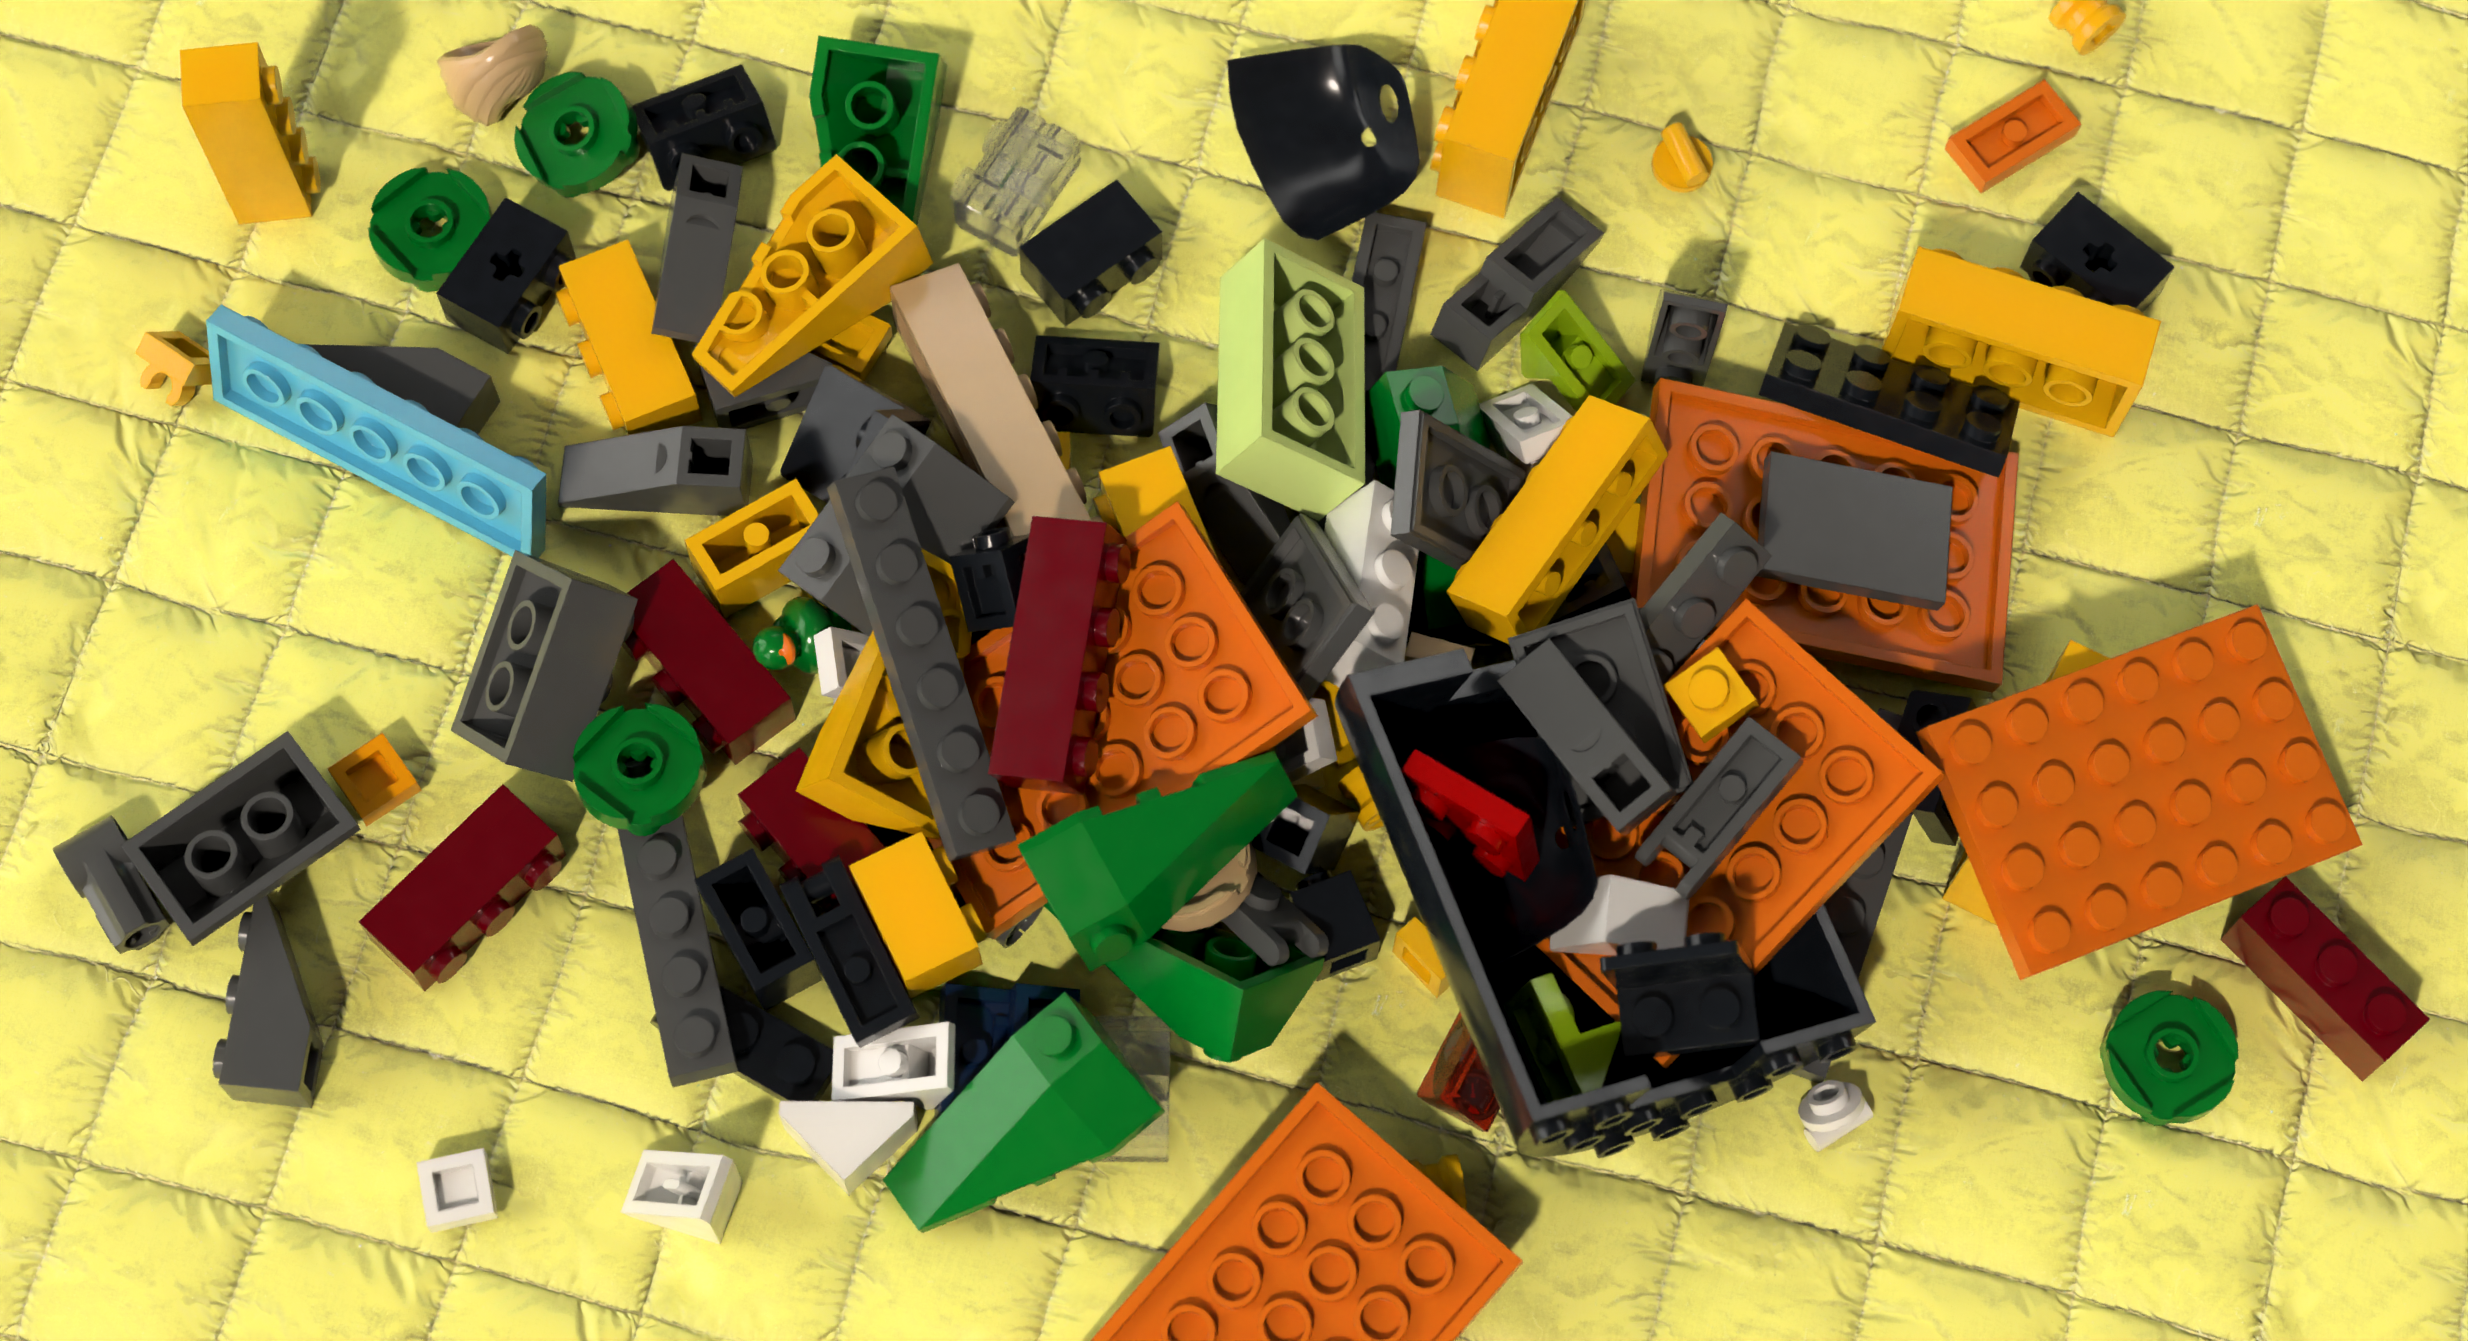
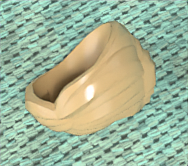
(494, 74)

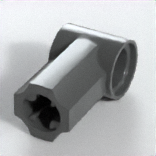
(112, 885)

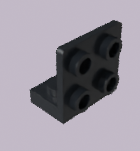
(839, 428)
(1684, 996)

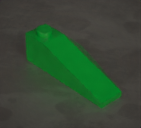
(879, 114)
(1456, 405)
(1134, 868)
(1216, 988)
(1034, 1110)

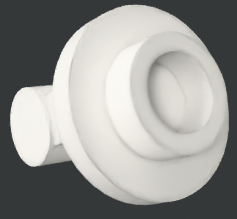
(1832, 1112)

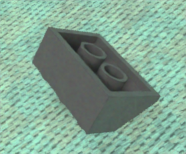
(944, 502)
(543, 665)
(240, 838)

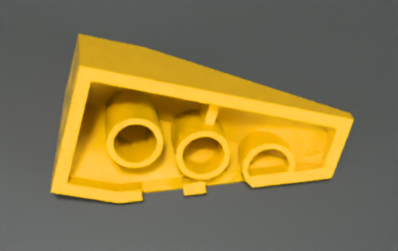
(813, 277)
(863, 751)

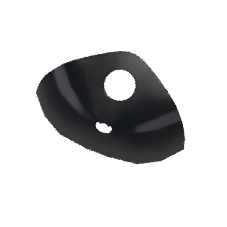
(1304, 130)
(1506, 912)

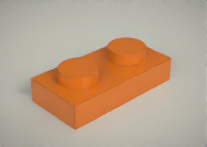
(2012, 136)

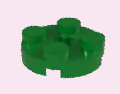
(599, 156)
(397, 230)
(646, 801)
(2157, 1092)

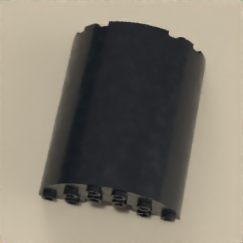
(1804, 993)

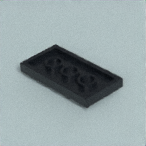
(1891, 398)

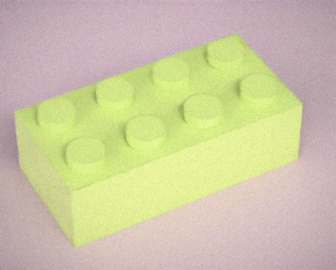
(1291, 380)

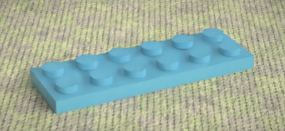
(376, 434)

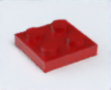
(1461, 810)

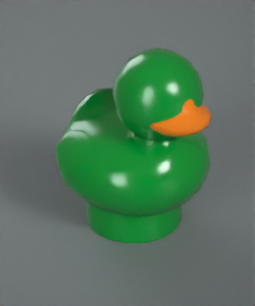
(792, 635)

